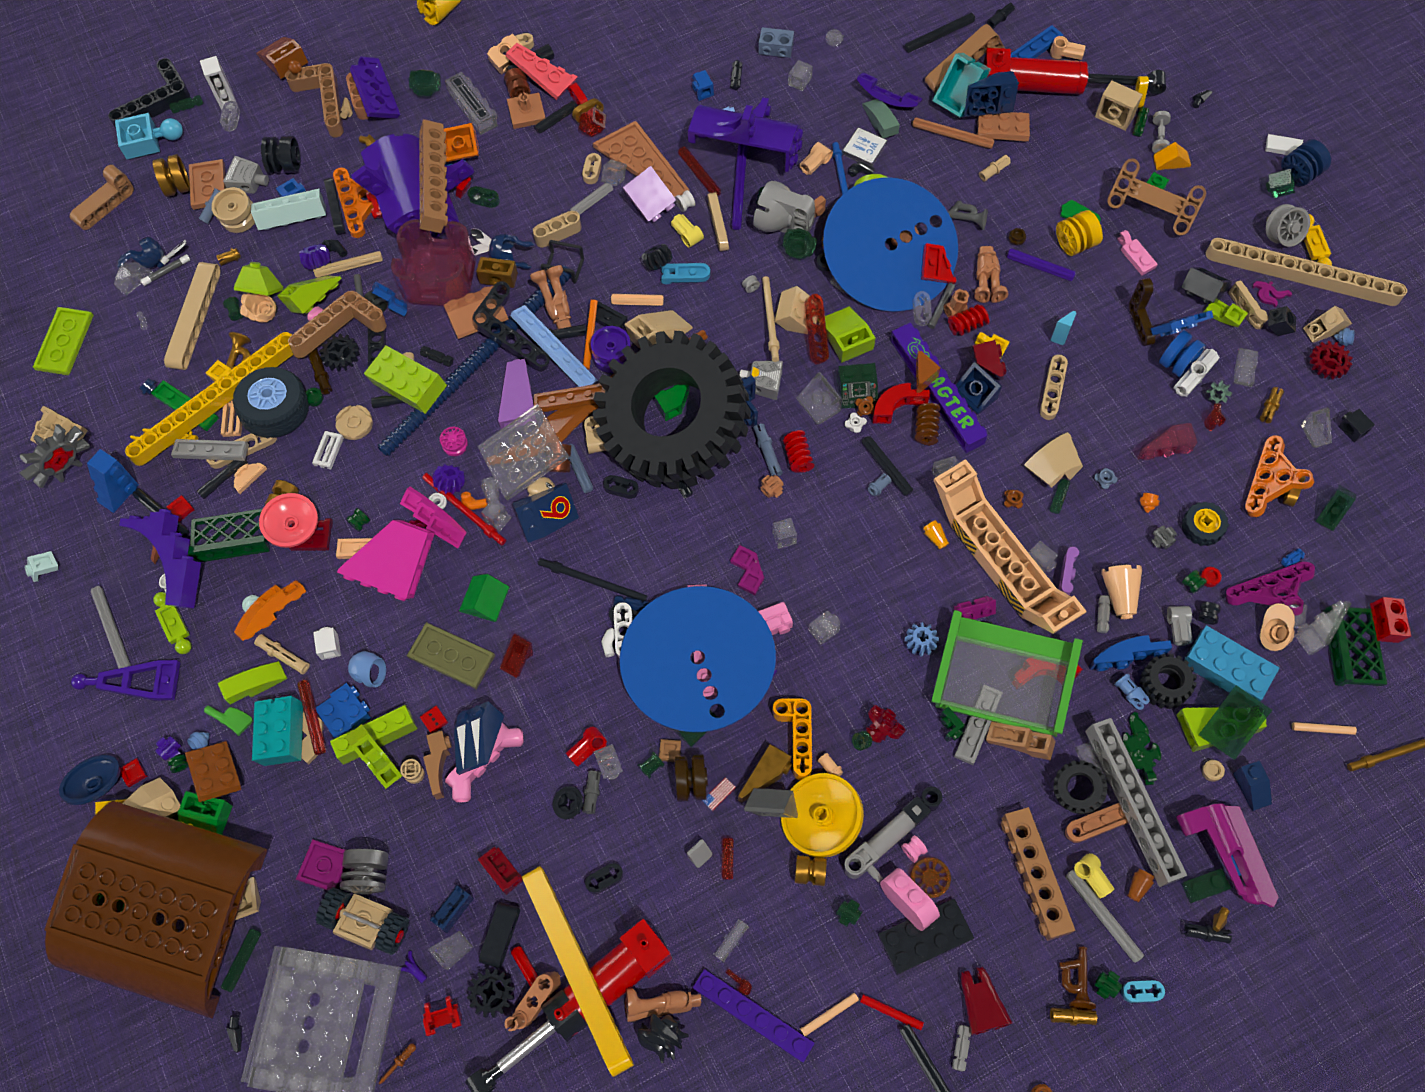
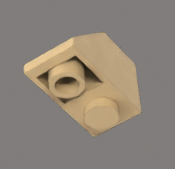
(1327, 324)

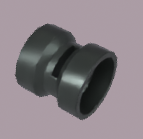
(376, 300)

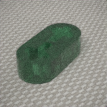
(483, 197)

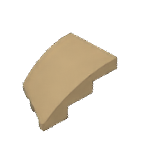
(46, 426)
(1055, 460)

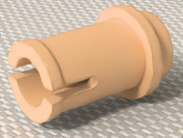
(829, 765)

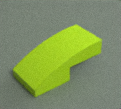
(1227, 314)

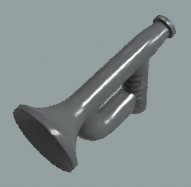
(979, 218)

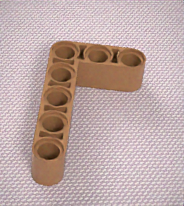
(973, 47)
(321, 77)
(334, 317)

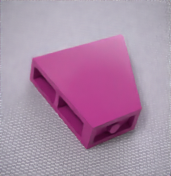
(391, 560)

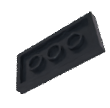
(911, 947)

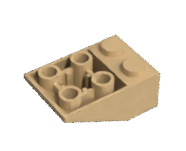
(651, 323)

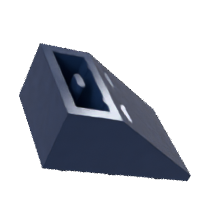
(992, 95)

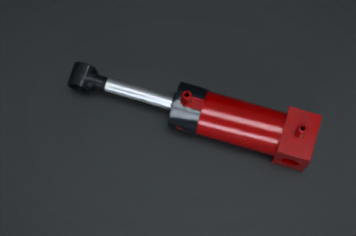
(623, 967)

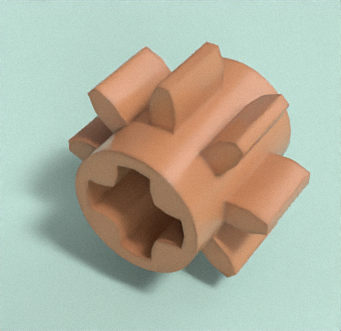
(771, 486)

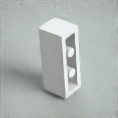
(217, 81)

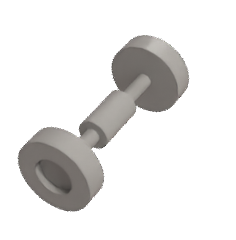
(1161, 119)

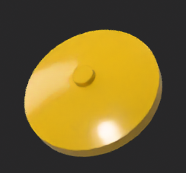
(827, 815)

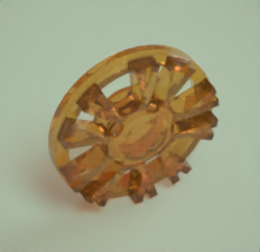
(931, 876)

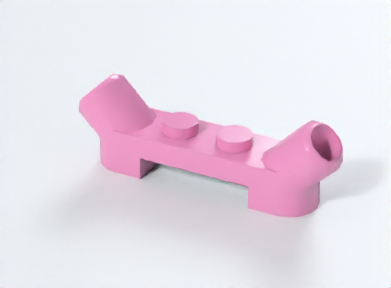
(462, 783)

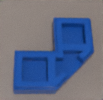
(393, 303)

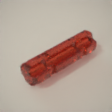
(727, 858)

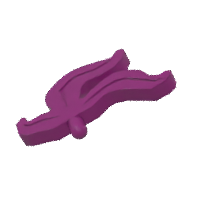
(1265, 288)

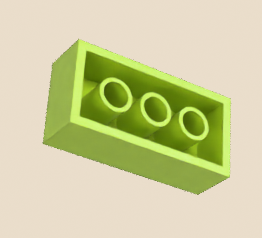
(405, 379)

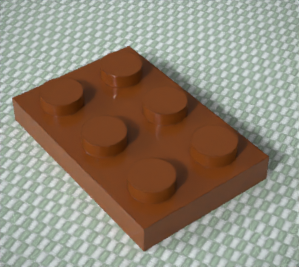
(212, 771)

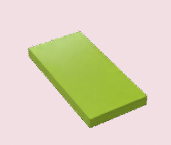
(63, 341)

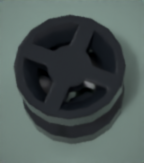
(1209, 613)

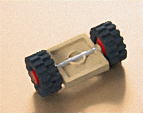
(362, 921)

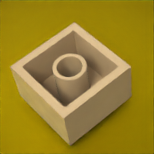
(1118, 105)

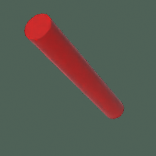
(896, 1014)

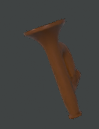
(1082, 1000)

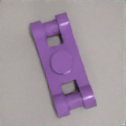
(1068, 571)

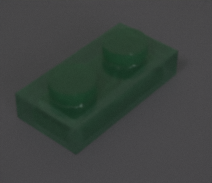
(1206, 886)

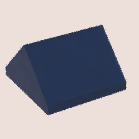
(978, 388)

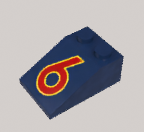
(545, 512)

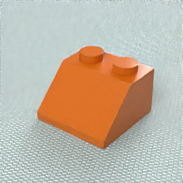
(461, 142)

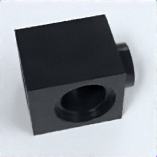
(1282, 321)
(1356, 425)

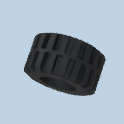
(1178, 670)
(1086, 769)

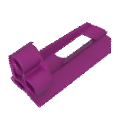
(1232, 836)

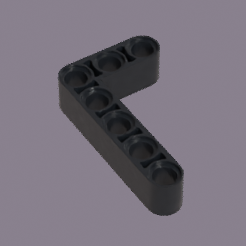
(156, 100)
(506, 332)

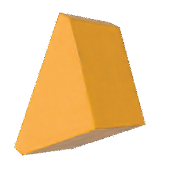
(1172, 157)

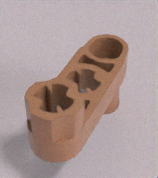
(525, 1011)

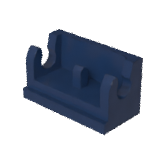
(452, 909)

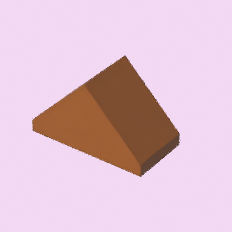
(926, 371)

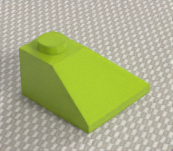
(257, 280)

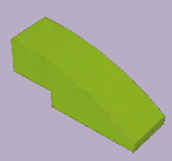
(252, 682)

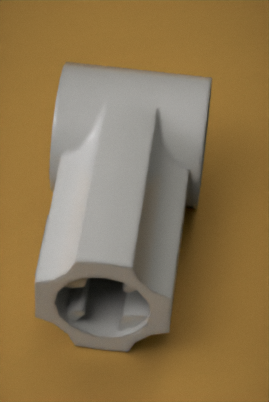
(1180, 620)

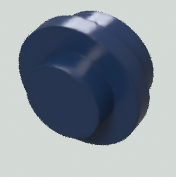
(148, 386)

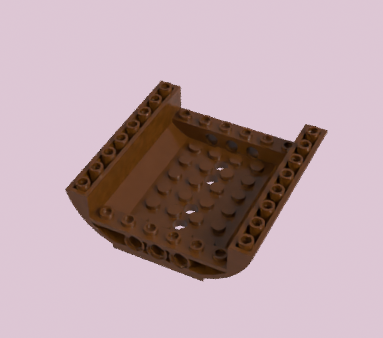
(153, 869)

